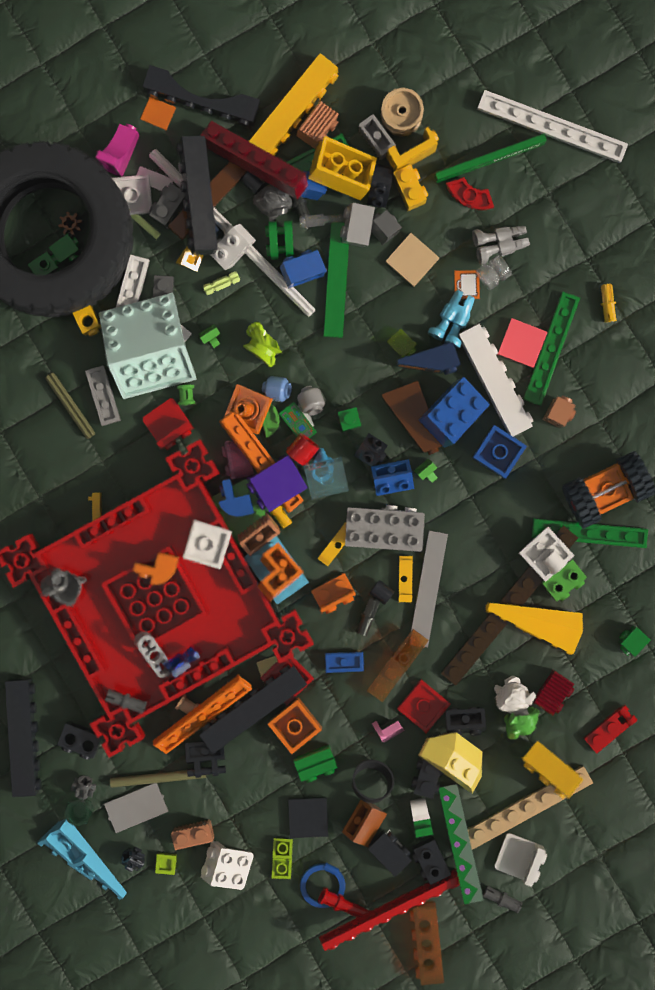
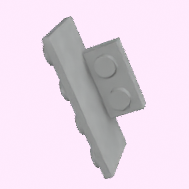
(384, 529)

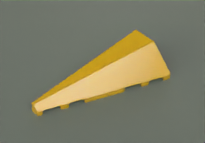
(556, 627)

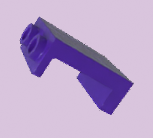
(276, 484)

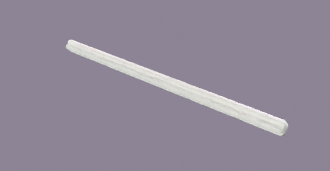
(252, 253)

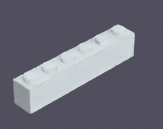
(494, 380)

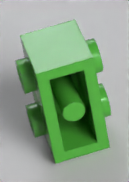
(564, 581)

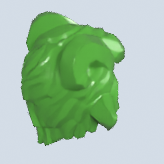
(521, 724)

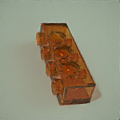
(434, 973)

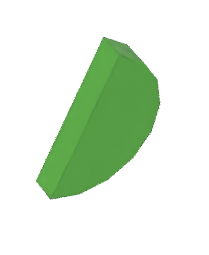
(271, 421)

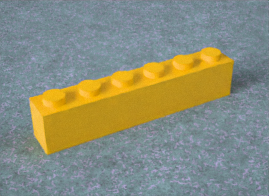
(295, 105)

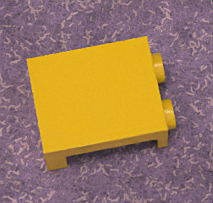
(416, 154)

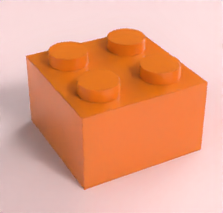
(294, 725)

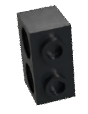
(81, 734)

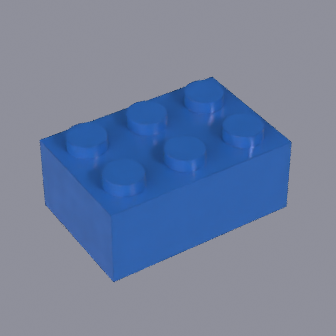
(454, 412)

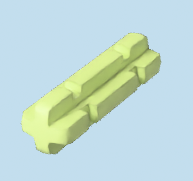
(221, 283)

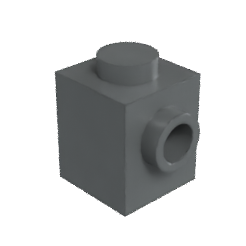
(385, 226)

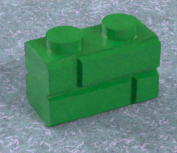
(315, 763)

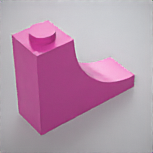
(119, 151)

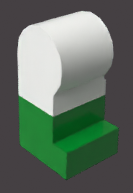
(421, 817)

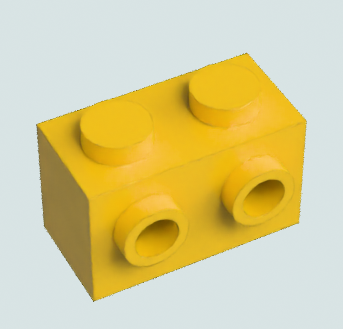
(409, 187)

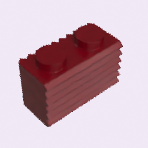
(553, 693)

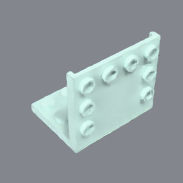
(146, 346)

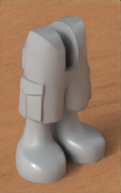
(504, 239)

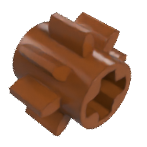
(75, 226)

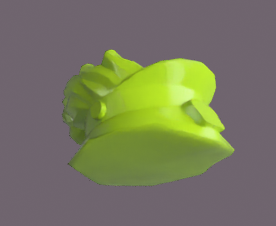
(262, 344)

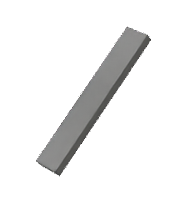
(429, 583)

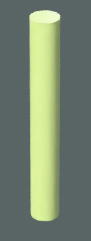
(146, 225)

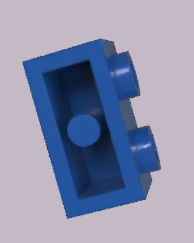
(303, 268)
(392, 477)

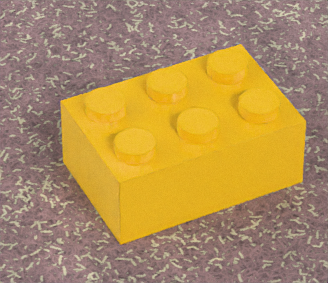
(342, 168)
(552, 770)

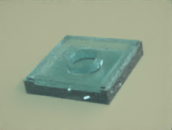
(326, 478)

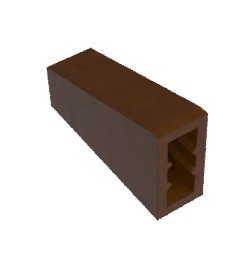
(408, 407)

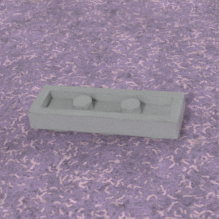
(103, 395)

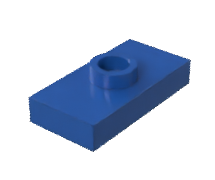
(344, 662)

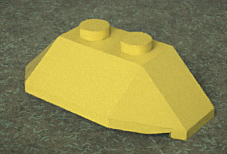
(454, 758)

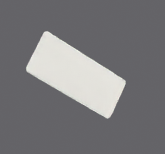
(156, 180)

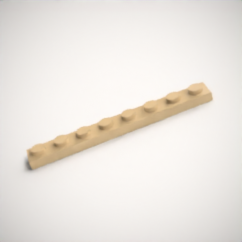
(520, 811)

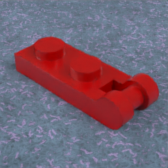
(610, 729)

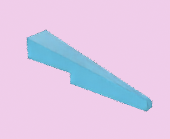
(70, 844)

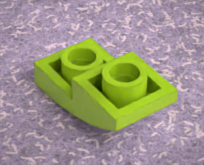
(282, 858)

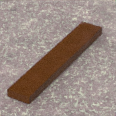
(220, 187)

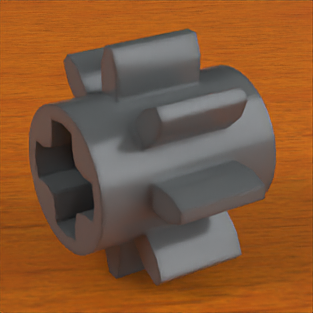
(83, 787)

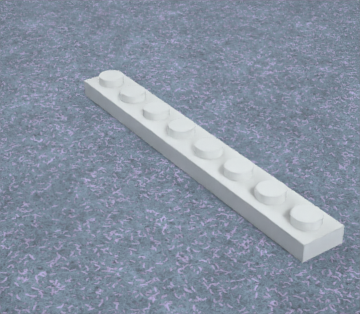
(552, 126)

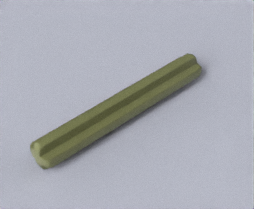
(70, 405)

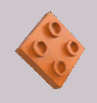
(250, 406)

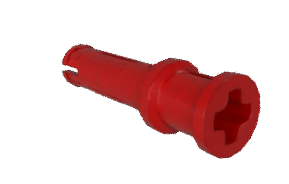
(338, 903)

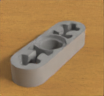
(147, 651)

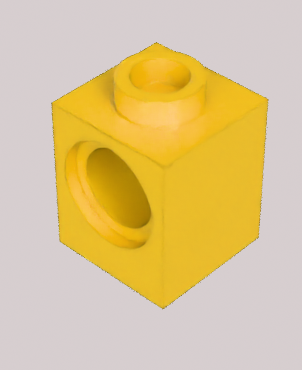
(84, 313)

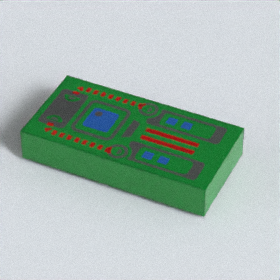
(297, 421)

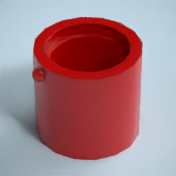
(302, 449)

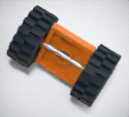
(608, 489)

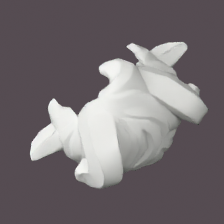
(514, 696)

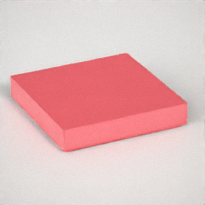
(522, 343)

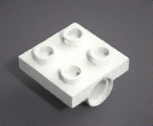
(546, 554)

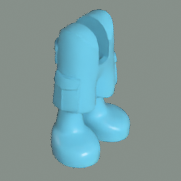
(456, 314)

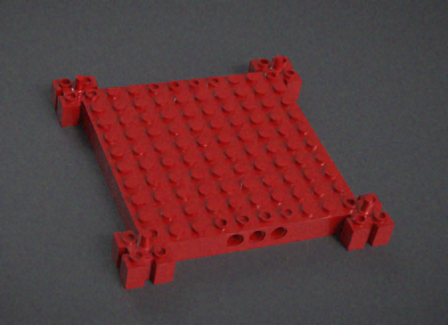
(197, 607)

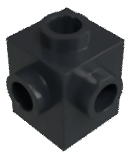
(371, 450)

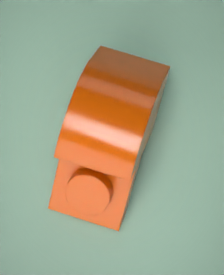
(163, 570)

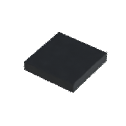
(308, 817)

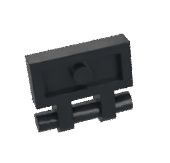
(199, 752)

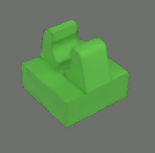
(426, 470)

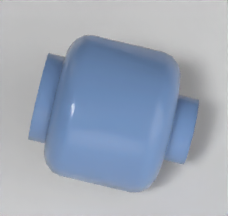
(277, 388)

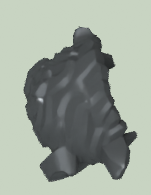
(272, 202)
(62, 586)

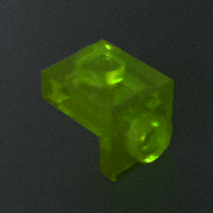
(402, 344)

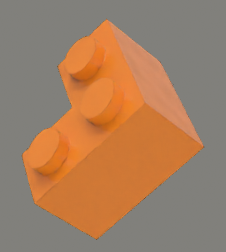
(282, 569)

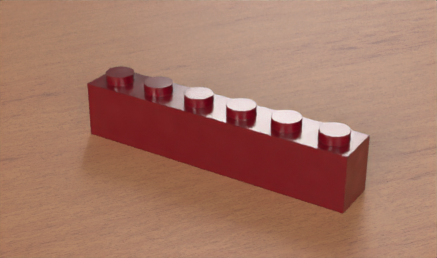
(255, 160)

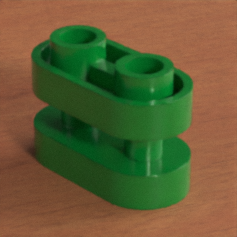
(272, 232)

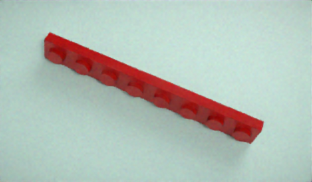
(387, 911)

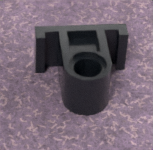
(380, 186)

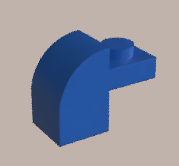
(235, 506)

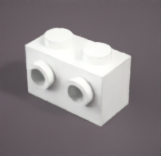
(232, 246)

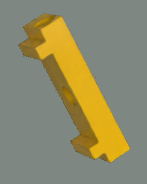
(96, 505)
(331, 551)
(405, 569)

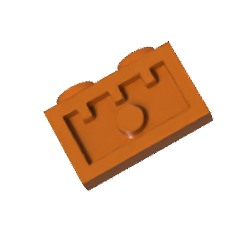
(333, 593)

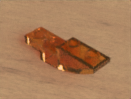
(397, 665)

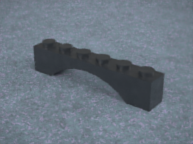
(239, 108)

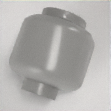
(311, 400)

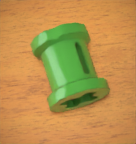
(183, 391)

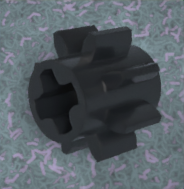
(133, 859)

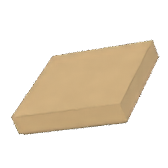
(412, 259)

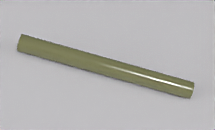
(151, 778)

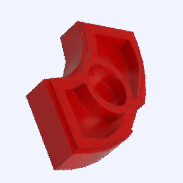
(469, 196)

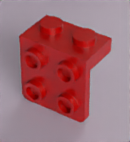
(168, 424)

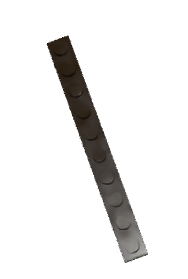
(493, 624)

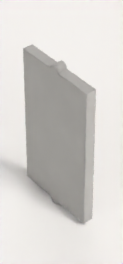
(136, 807)

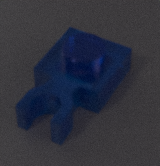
(180, 663)

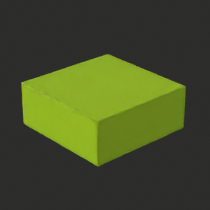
(166, 863)

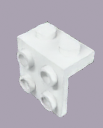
(521, 858)
(226, 866)

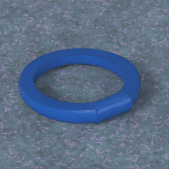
(322, 866)

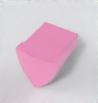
(389, 732)

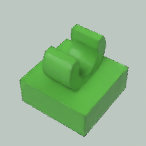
(210, 335)

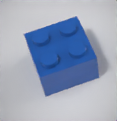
(499, 452)

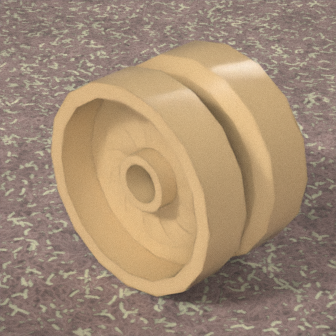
(402, 100)

